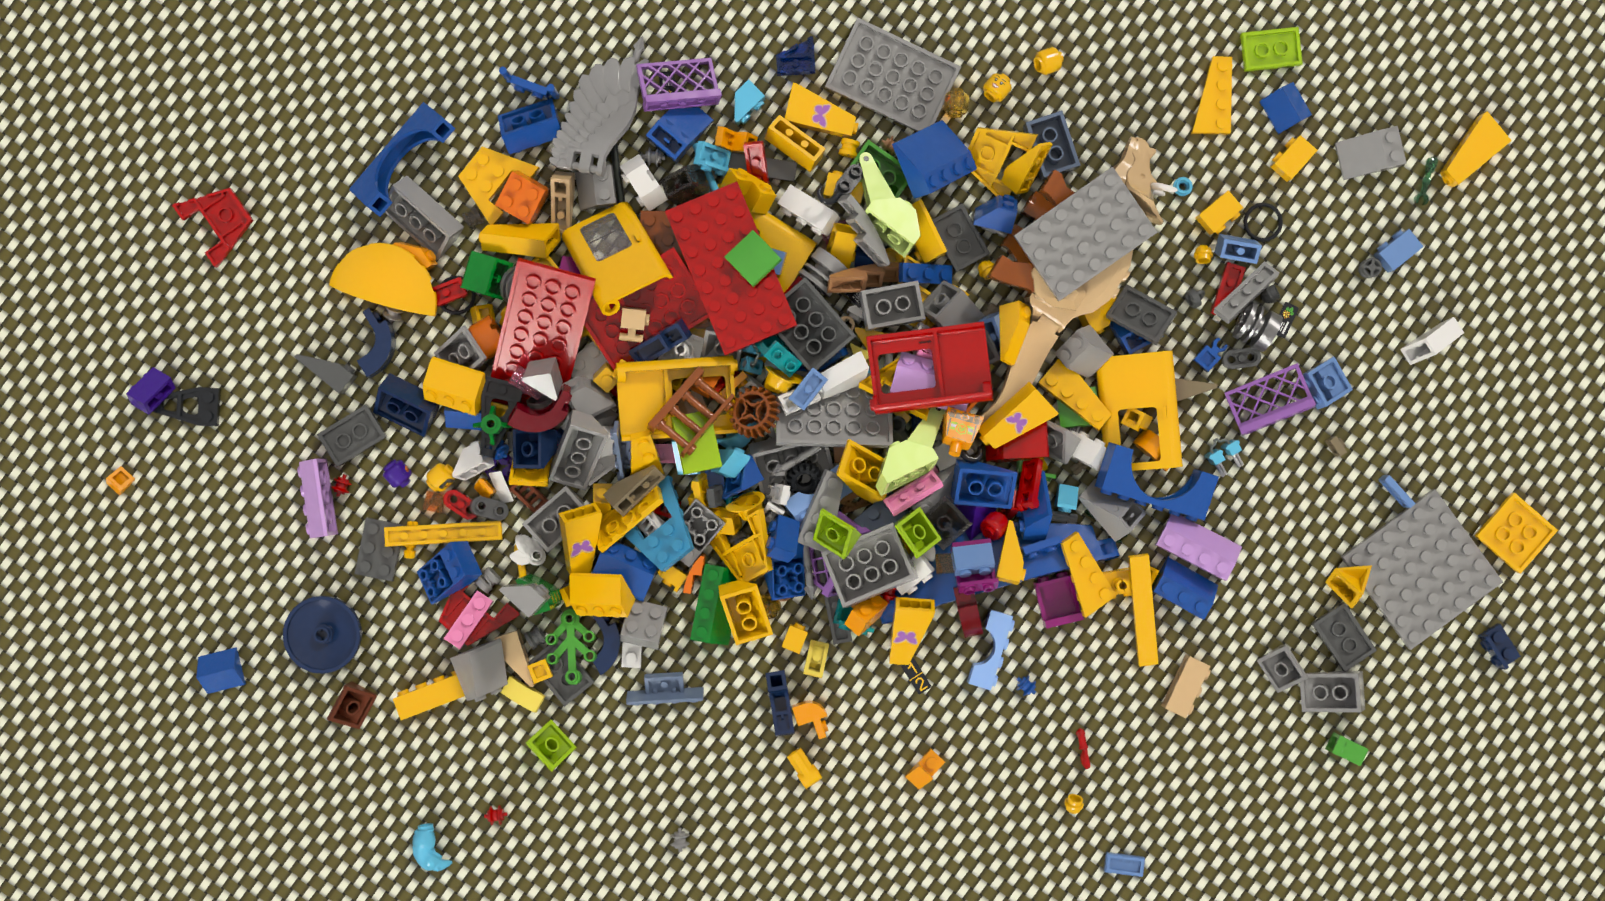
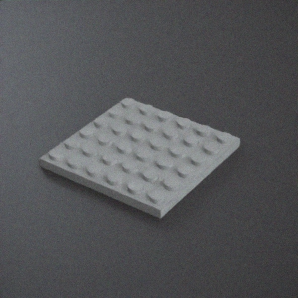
(1423, 569)

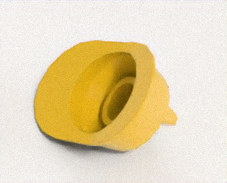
(779, 382)
(746, 504)

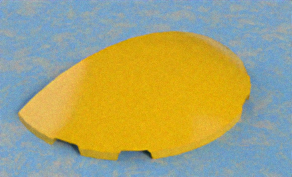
(386, 277)

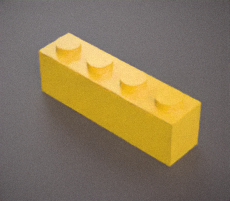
(428, 696)

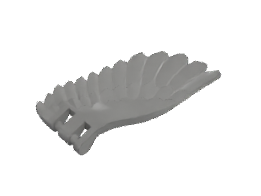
(598, 116)

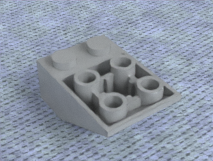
(1112, 513)
(702, 526)

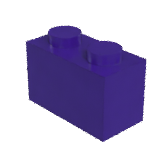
(150, 390)

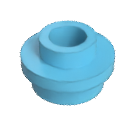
(1188, 186)

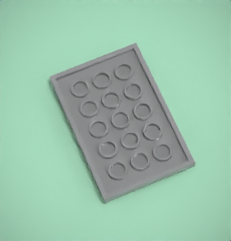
(892, 76)
(1085, 234)
(835, 421)

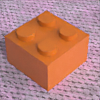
(523, 197)

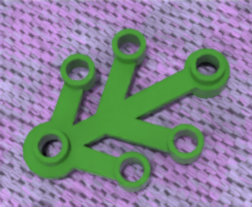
(571, 643)

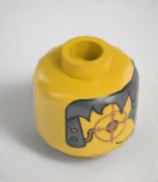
(440, 477)

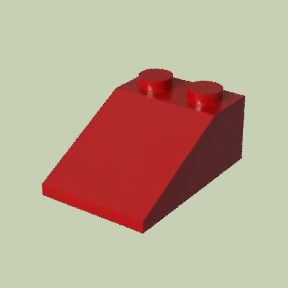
(1026, 446)

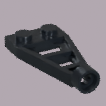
(501, 390)
(208, 406)

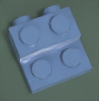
(1326, 383)

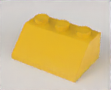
(929, 245)
(454, 386)
(600, 595)
(744, 611)

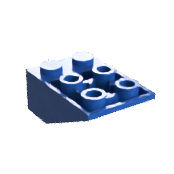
(679, 131)
(449, 571)
(786, 578)

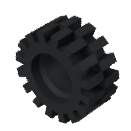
(803, 468)

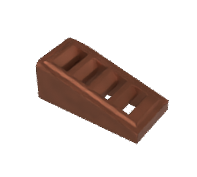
(533, 489)

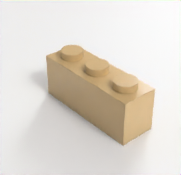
(1186, 686)

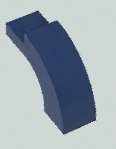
(611, 645)
(780, 703)

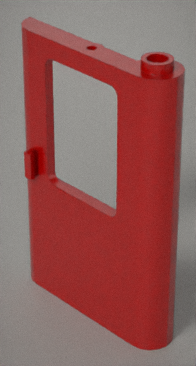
(958, 363)

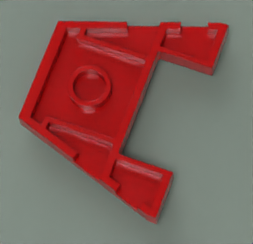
(225, 216)
(456, 604)

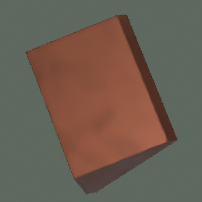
(352, 705)

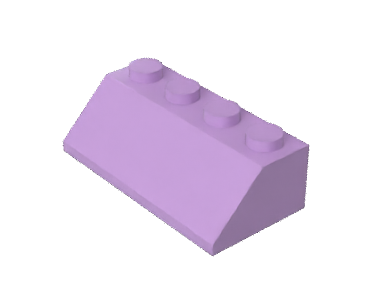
(914, 374)
(318, 498)
(1199, 546)

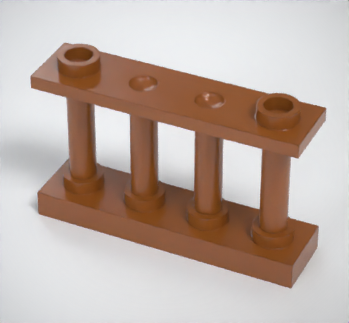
(684, 394)

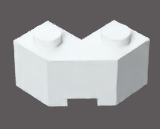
(644, 183)

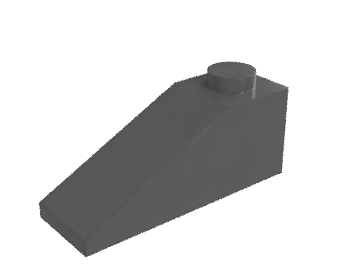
(336, 375)

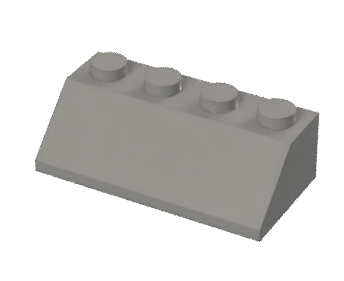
(422, 217)
(578, 451)

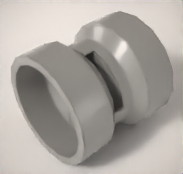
(488, 579)

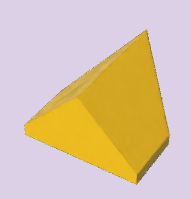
(1349, 583)

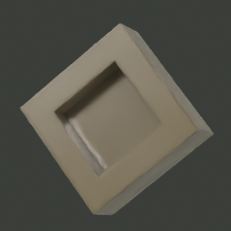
(1336, 446)

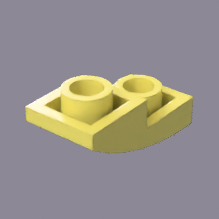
(522, 694)

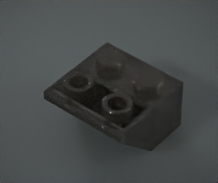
(685, 184)

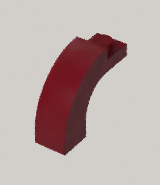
(542, 419)
(968, 614)

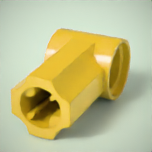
(807, 772)

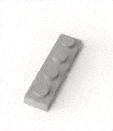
(1246, 292)

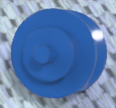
(501, 451)
(1027, 686)

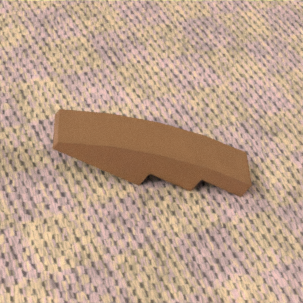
(860, 277)

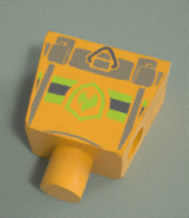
(959, 430)

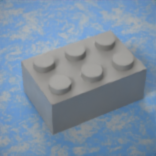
(891, 306)
(545, 523)

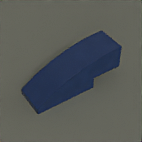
(661, 342)

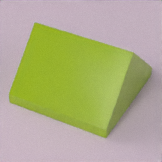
(835, 534)
(551, 745)

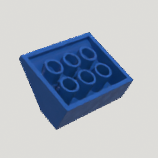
(933, 159)

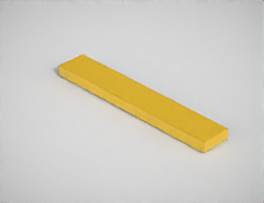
(443, 533)
(1143, 609)

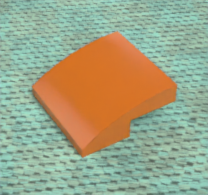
(697, 569)

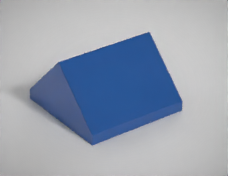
(1285, 107)
(745, 479)
(220, 671)

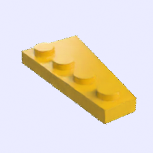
(1215, 104)
(1075, 394)
(643, 452)
(615, 526)
(1089, 581)

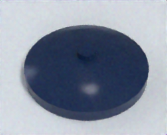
(322, 634)

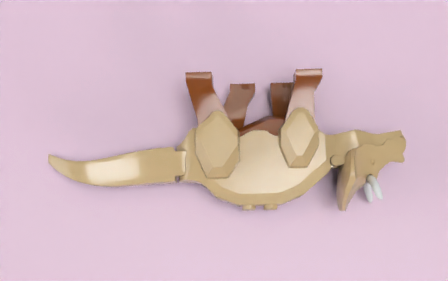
(1047, 313)

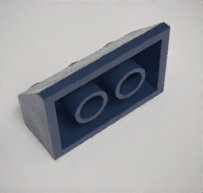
(405, 405)

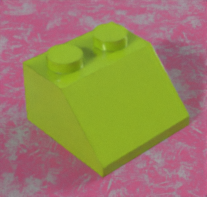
(917, 532)

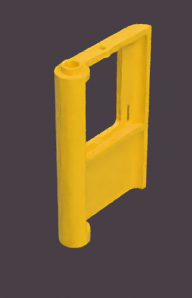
(786, 239)
(1142, 382)
(647, 387)

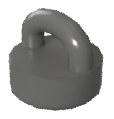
(1194, 297)

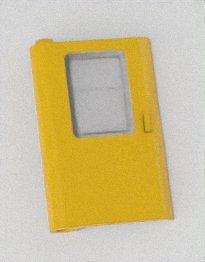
(609, 252)

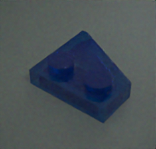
(797, 60)

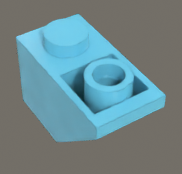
(747, 100)
(732, 462)
(1066, 498)

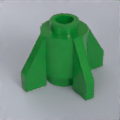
(496, 429)

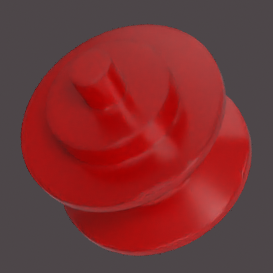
(341, 485)
(889, 595)
(495, 815)

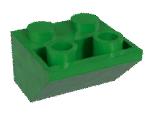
(484, 274)

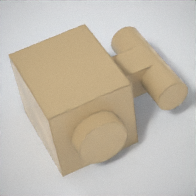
(634, 320)

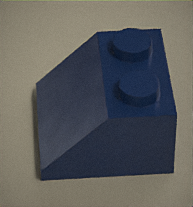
(533, 448)

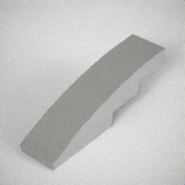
(867, 237)

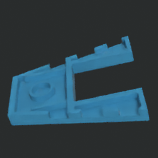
(671, 539)

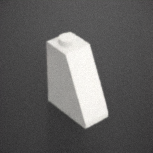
(1432, 341)
(844, 375)

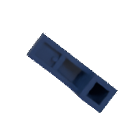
(384, 345)

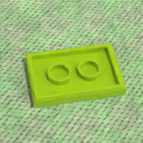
(1271, 49)
(707, 452)

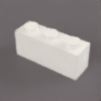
(808, 211)

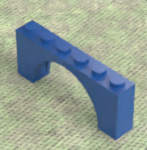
(373, 183)
(1118, 478)

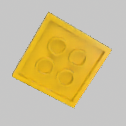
(1516, 533)

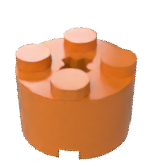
(486, 334)

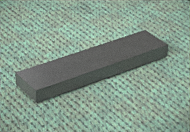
(776, 168)

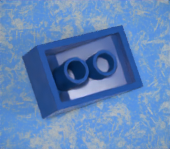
(982, 485)

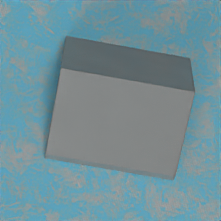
(544, 377)
(1061, 442)
(1282, 668)

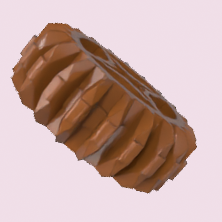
(744, 417)

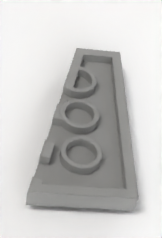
(825, 497)

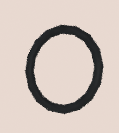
(1246, 223)
(461, 311)

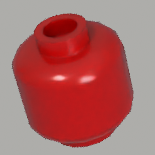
(994, 525)

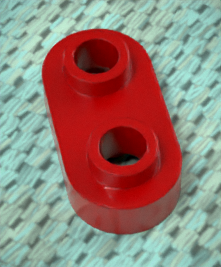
(461, 505)

